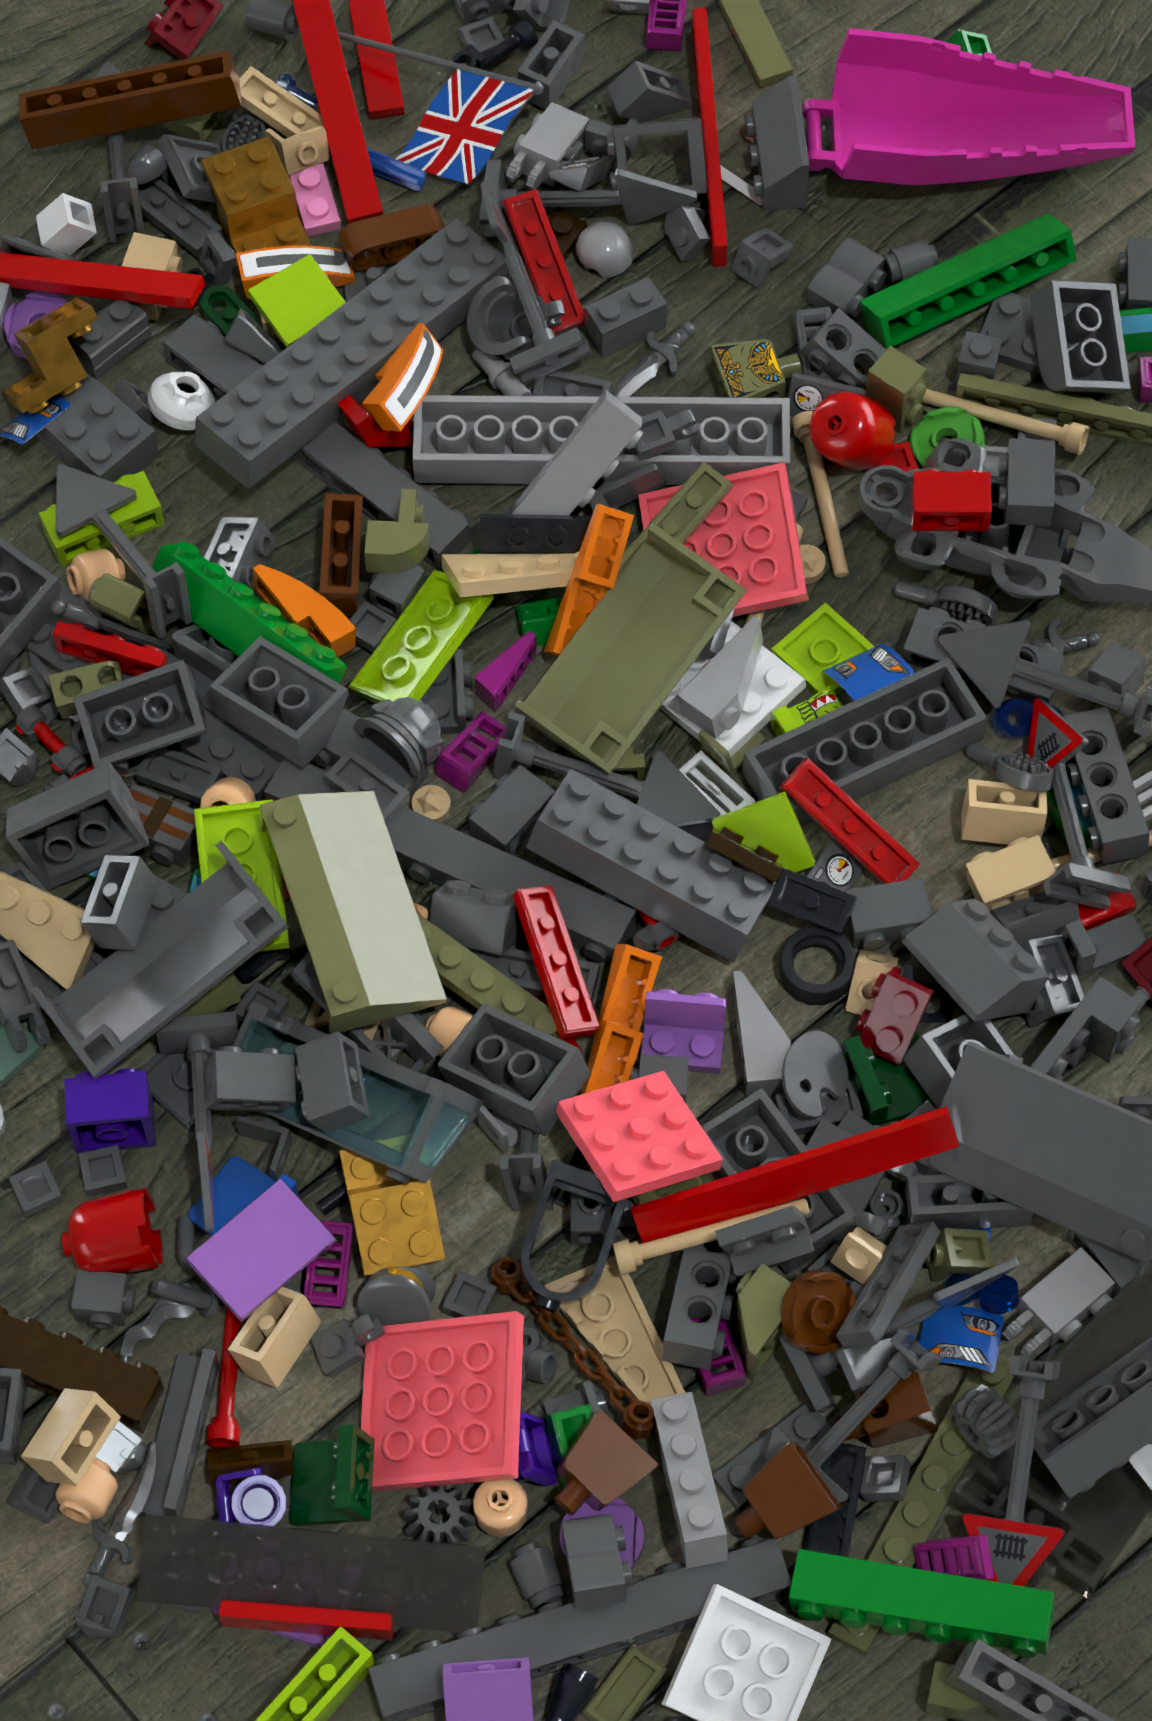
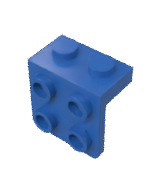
(234, 1190)

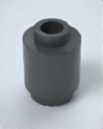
(909, 260)
(537, 1575)

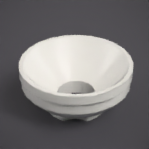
(175, 406)

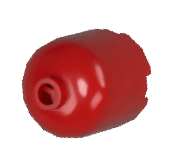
(862, 436)
(114, 1234)

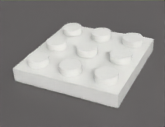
(770, 688)
(745, 1663)

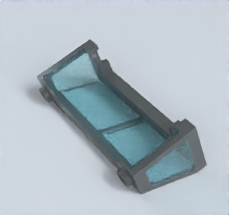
(411, 1114)

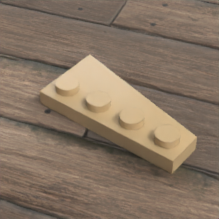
(506, 572)
(45, 929)
(620, 1331)

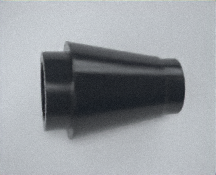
(571, 1694)

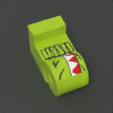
(787, 719)

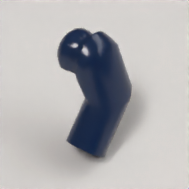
(289, 83)

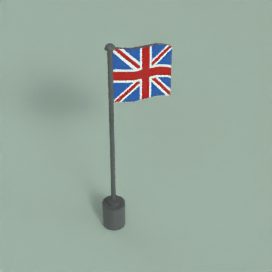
(462, 120)

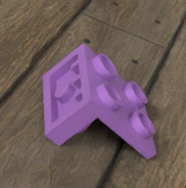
(685, 1028)

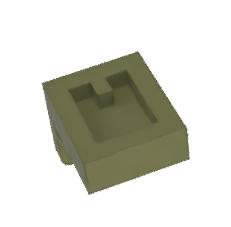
(959, 1252)

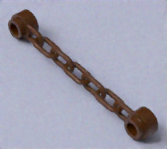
(510, 1284)

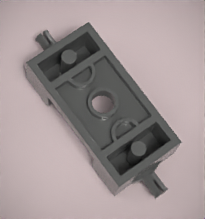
(1099, 1023)

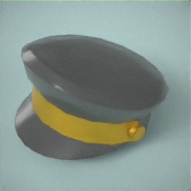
(397, 1296)

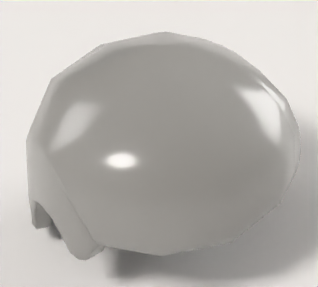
(604, 248)

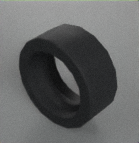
(816, 993)

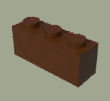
(341, 551)

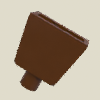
(905, 1414)
(600, 1465)
(786, 1495)

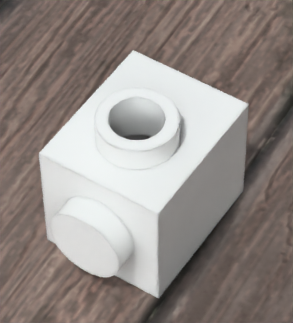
(66, 224)

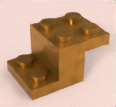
(254, 197)
(51, 356)
(391, 1219)

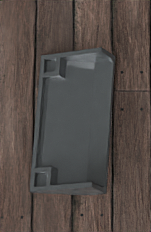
(169, 969)
(1050, 1150)

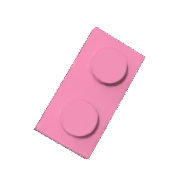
(315, 200)

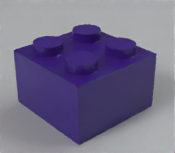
(110, 1110)

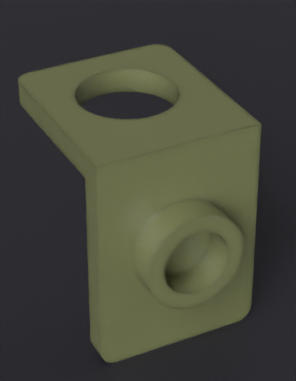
(721, 756)

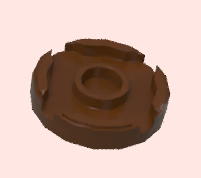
(816, 1310)

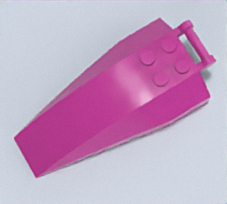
(941, 115)

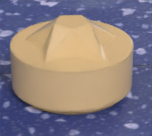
(813, 563)
(432, 802)

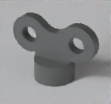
(537, 1363)

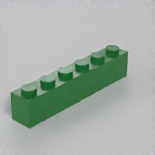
(968, 280)
(237, 616)
(921, 1602)

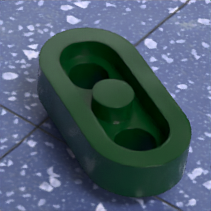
(222, 297)

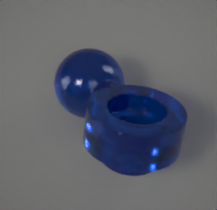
(1023, 712)
(995, 1298)

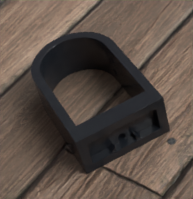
(585, 1185)

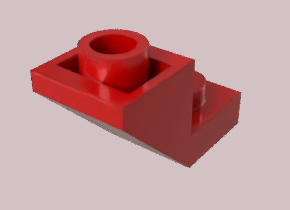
(369, 430)

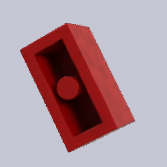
(951, 500)

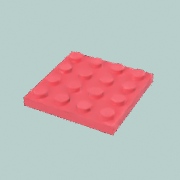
(749, 537)
(444, 1401)

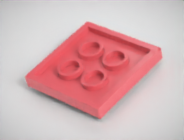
(638, 1136)

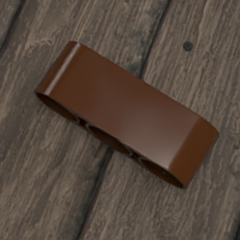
(389, 236)

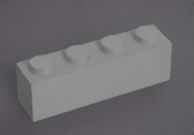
(582, 460)
(689, 1480)

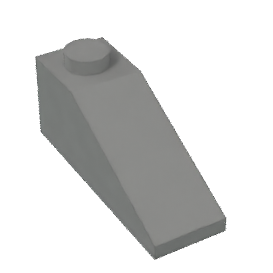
(720, 689)
(760, 1039)

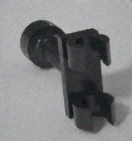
(521, 37)

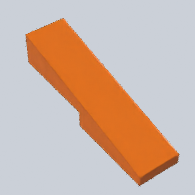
(592, 573)
(621, 1016)

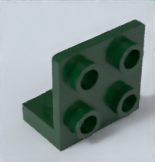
(883, 1087)
(333, 1479)

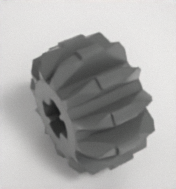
(985, 1421)
(457, 1515)

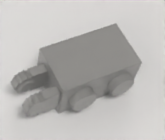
(550, 143)
(1062, 1302)

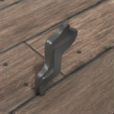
(161, 1312)

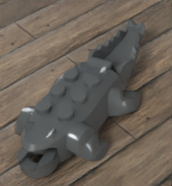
(1020, 558)

